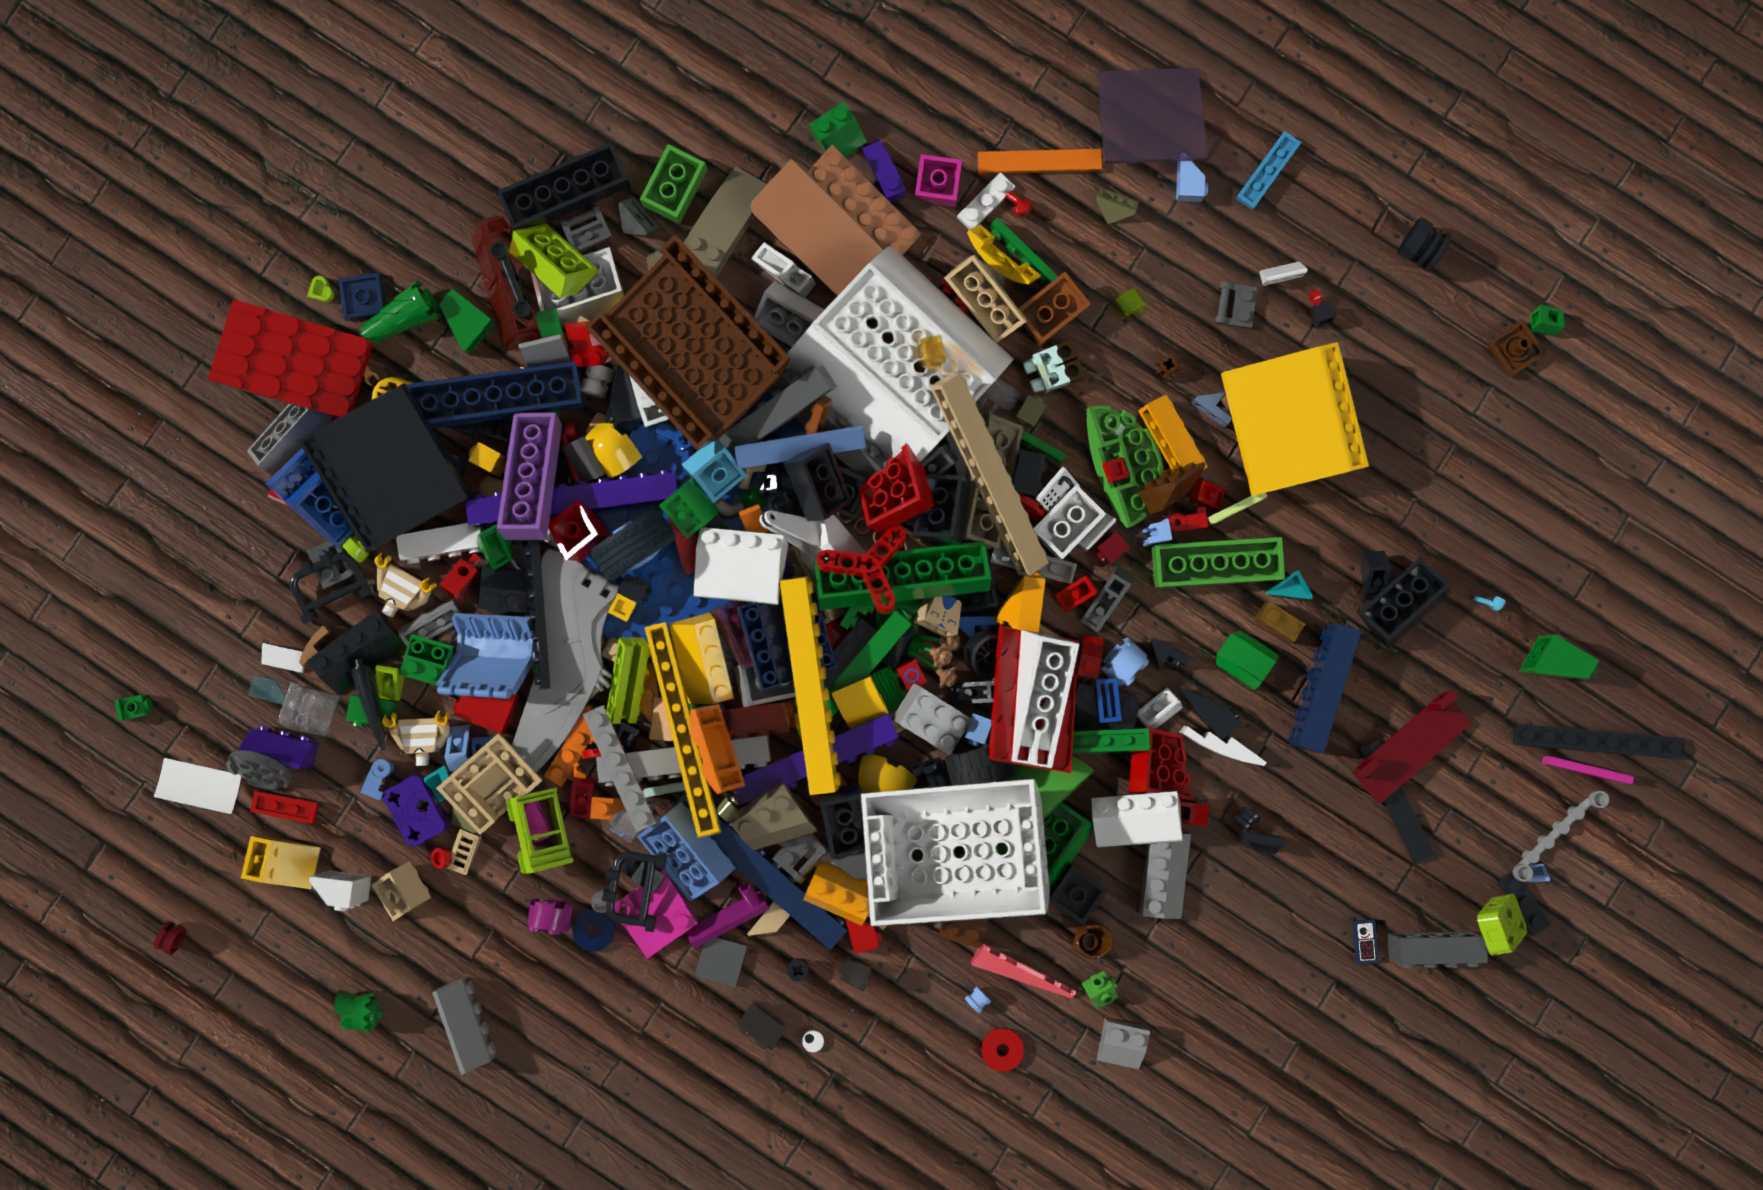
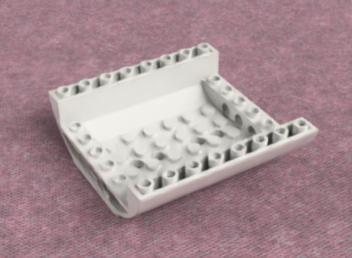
(879, 379)

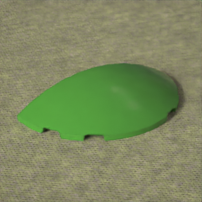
(1118, 435)
(1052, 785)

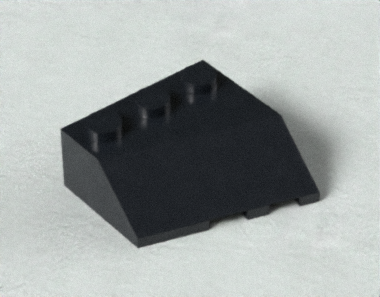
(1086, 711)

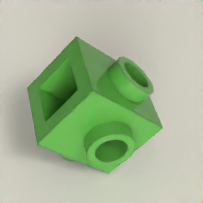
(1100, 989)

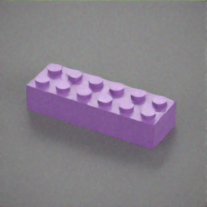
(529, 476)

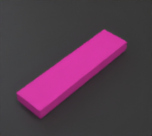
(1588, 770)

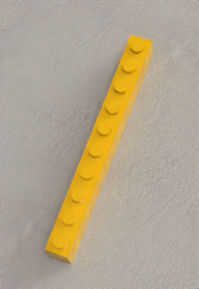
(809, 685)
(678, 716)

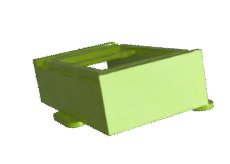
(535, 861)

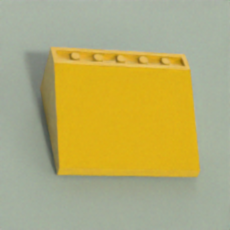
(1294, 419)

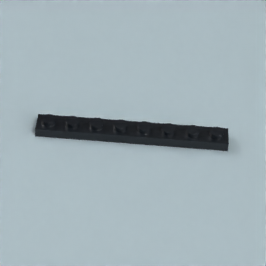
(537, 615)
(1599, 741)

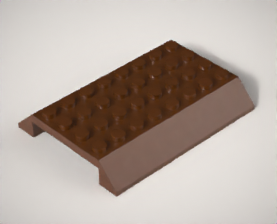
(690, 346)

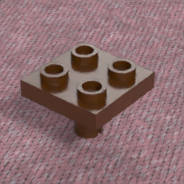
(1515, 348)

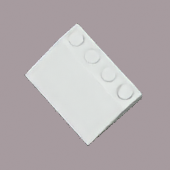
(597, 295)
(739, 565)

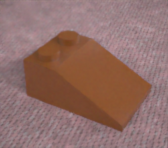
(1053, 308)

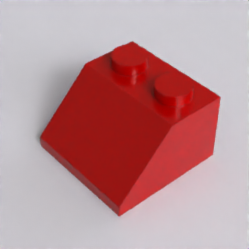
(577, 531)

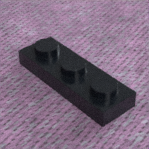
(1531, 911)

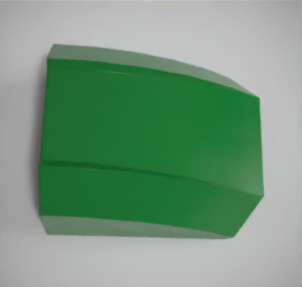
(1246, 659)

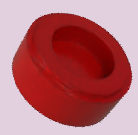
(441, 858)

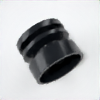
(1424, 244)

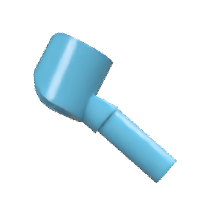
(1496, 604)

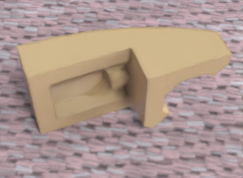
(769, 921)

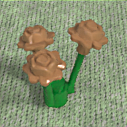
(940, 655)

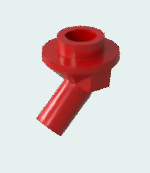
(1021, 207)

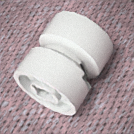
(597, 381)

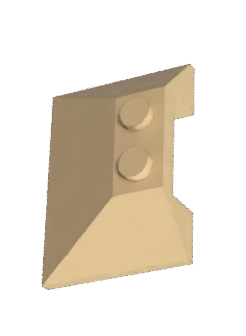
(487, 781)

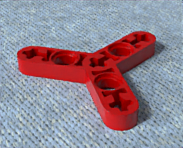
(869, 575)

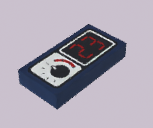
(1365, 941)

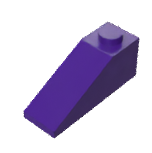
(884, 172)

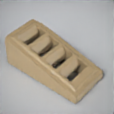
(476, 838)

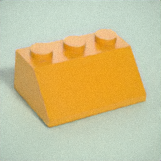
(839, 893)

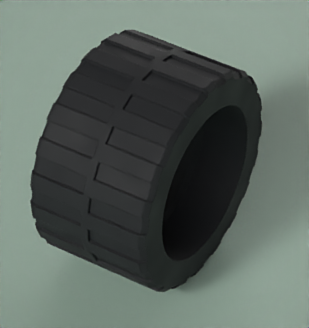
(976, 767)

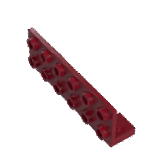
(1411, 746)

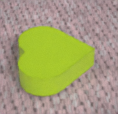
(320, 290)

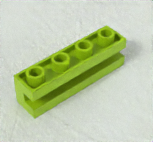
(628, 679)

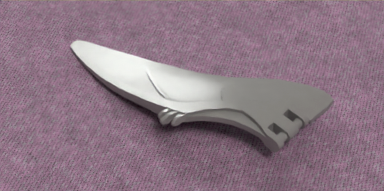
(574, 644)

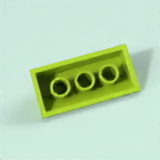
(552, 259)

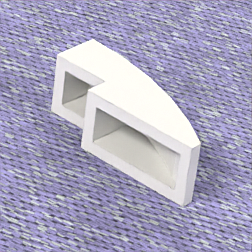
(784, 270)

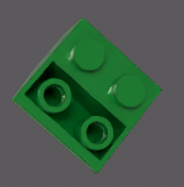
(426, 659)

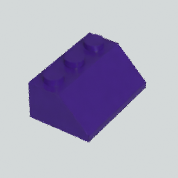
(281, 746)

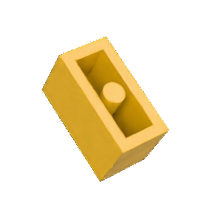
(487, 459)

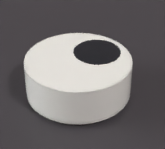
(813, 1040)

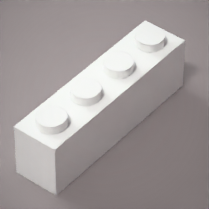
(438, 542)

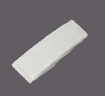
(1229, 748)

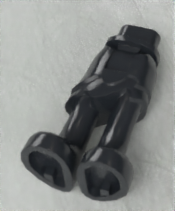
(933, 771)

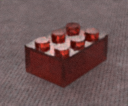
(759, 720)

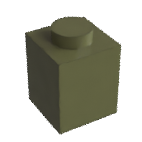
(1031, 411)

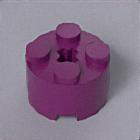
(550, 915)

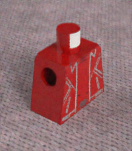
(458, 585)

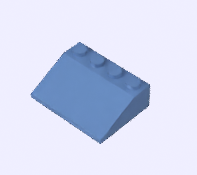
(690, 861)

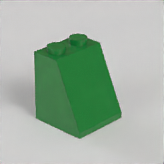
(1558, 659)

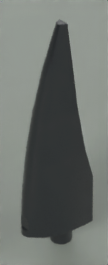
(369, 698)

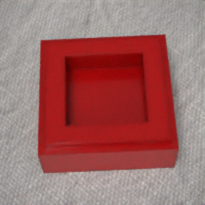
(1115, 470)

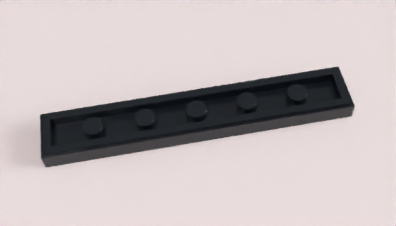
(1403, 816)

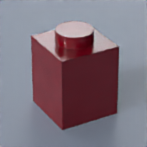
(1111, 548)

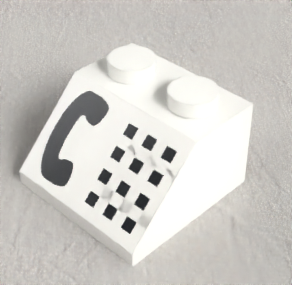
(1055, 490)

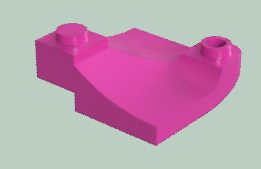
(672, 914)

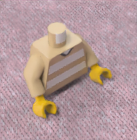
(400, 587)
(419, 735)

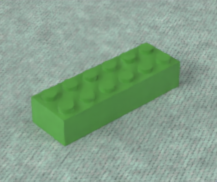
(1218, 562)

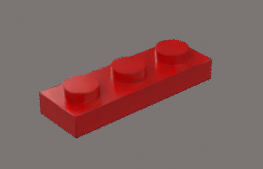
(284, 807)

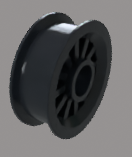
(976, 653)

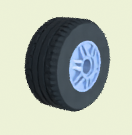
(633, 544)

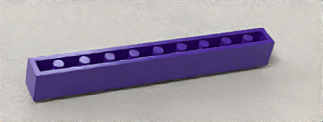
(598, 496)

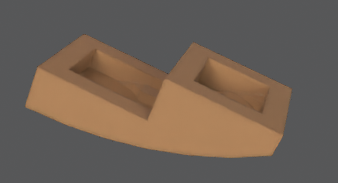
(313, 645)

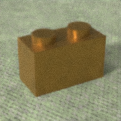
(1279, 622)

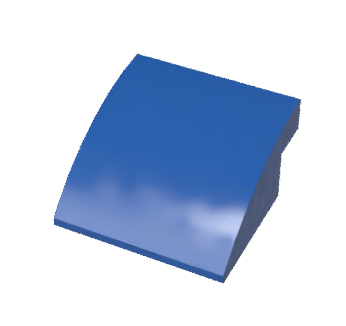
(308, 496)

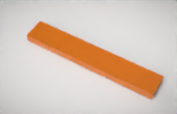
(1039, 161)

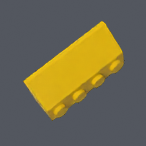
(701, 660)

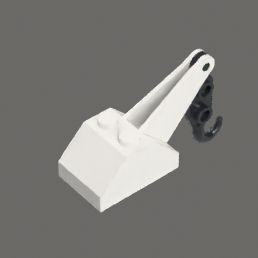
(807, 535)

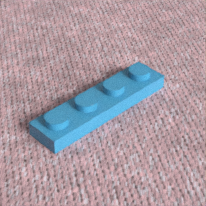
(1268, 170)

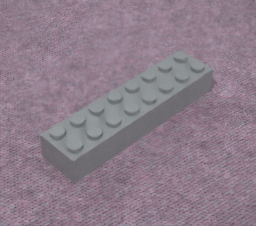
(664, 761)

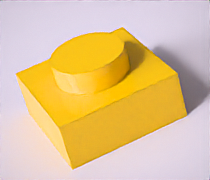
(622, 607)

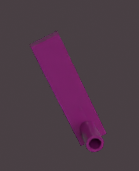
(730, 917)

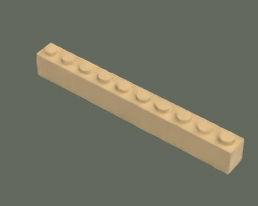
(989, 473)

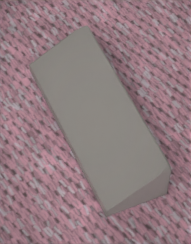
(431, 622)

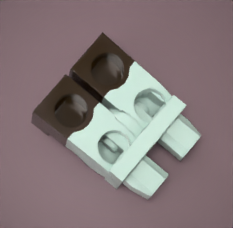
(1048, 367)

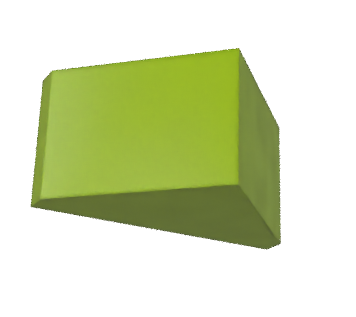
(389, 682)

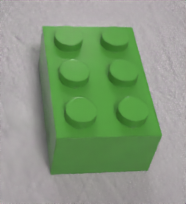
(673, 184)

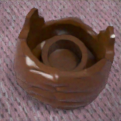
(1092, 940)

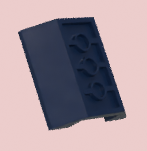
(768, 642)

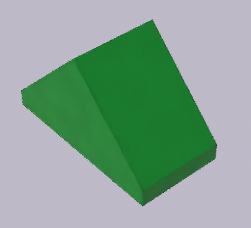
(549, 323)

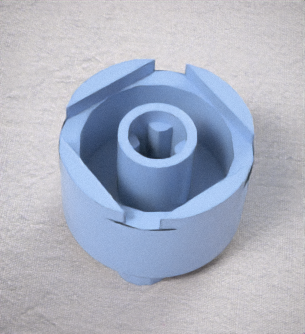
(1124, 662)

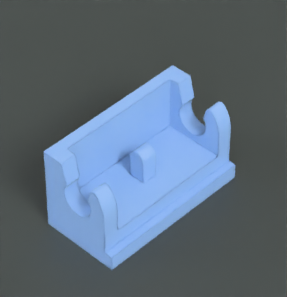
(1159, 532)

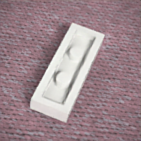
(985, 201)

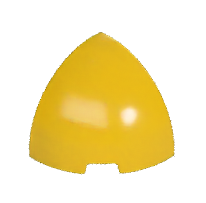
(879, 776)

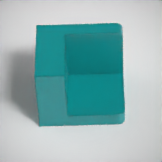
(435, 779)

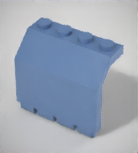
(489, 657)

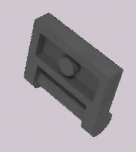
(588, 235)
(1243, 305)
(330, 575)
(794, 851)

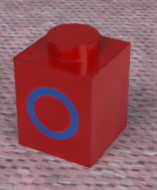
(911, 673)

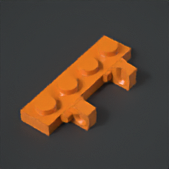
(566, 762)

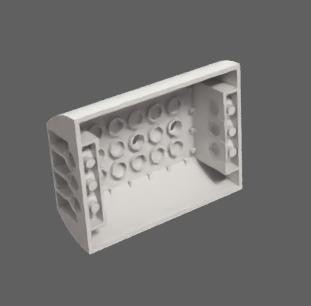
(949, 886)

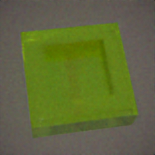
(1129, 302)

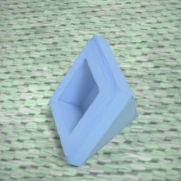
(1539, 873)

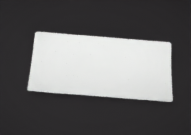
(198, 786)

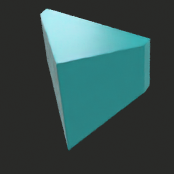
(1291, 587)

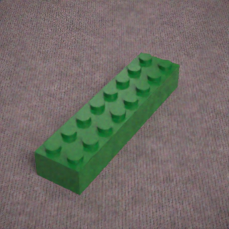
(910, 576)

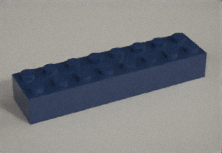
(499, 394)

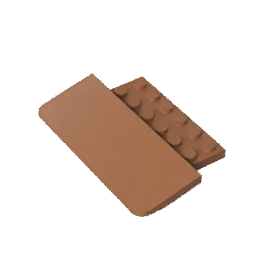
(831, 218)

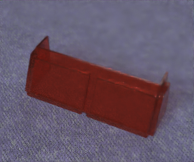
(493, 281)

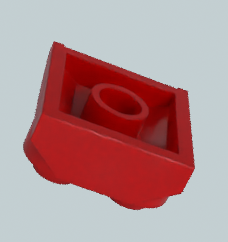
(584, 346)

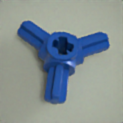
(676, 436)

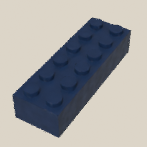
(1324, 688)

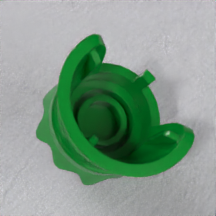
(358, 1011)

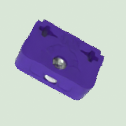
(409, 811)

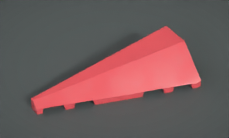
(1000, 963)

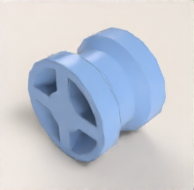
(978, 999)

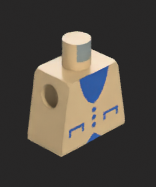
(940, 615)

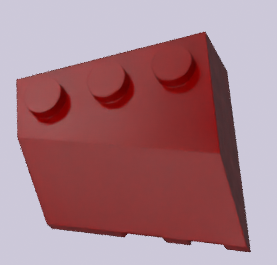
(896, 492)
(1161, 767)

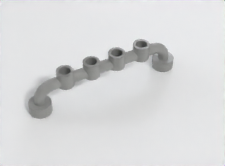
(1523, 871)

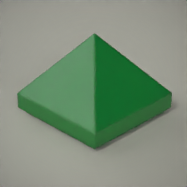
(752, 498)

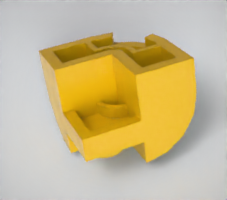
(611, 449)

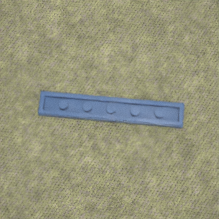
(786, 448)

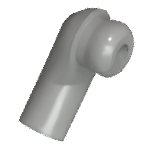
(728, 510)

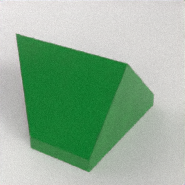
(494, 547)

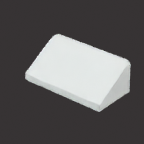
(1282, 273)
(1096, 532)
(281, 657)
(1159, 709)

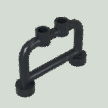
(521, 307)
(309, 568)
(613, 875)

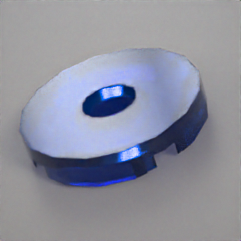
(584, 939)

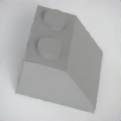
(1123, 1043)

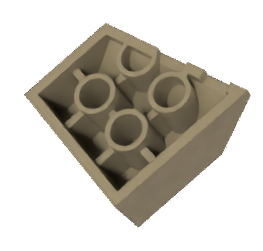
(772, 818)

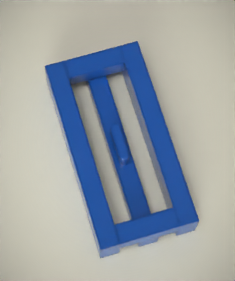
(1107, 698)

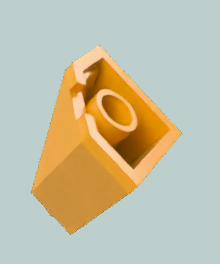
(1024, 604)

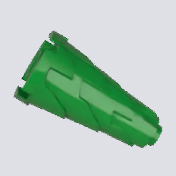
(403, 313)

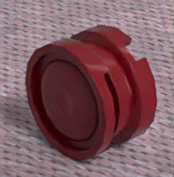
(169, 938)

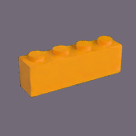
(1170, 433)

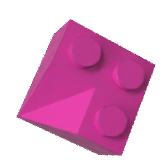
(938, 180)

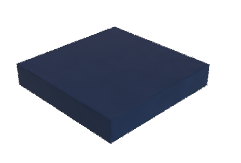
(361, 296)

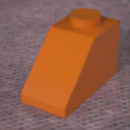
(751, 520)
(604, 807)

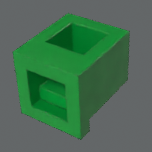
(1547, 320)
(125, 708)

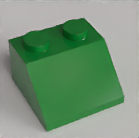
(838, 129)

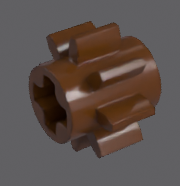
(1172, 364)

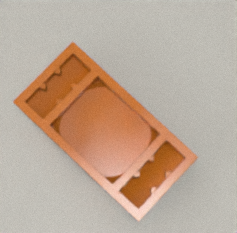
(715, 748)

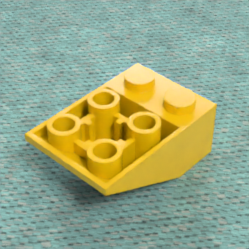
(280, 861)

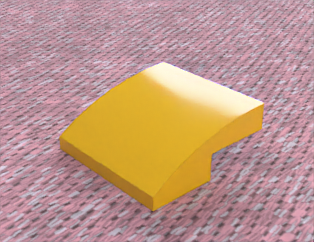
(860, 702)

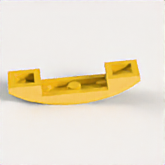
(983, 240)

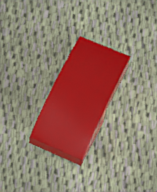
(948, 290)

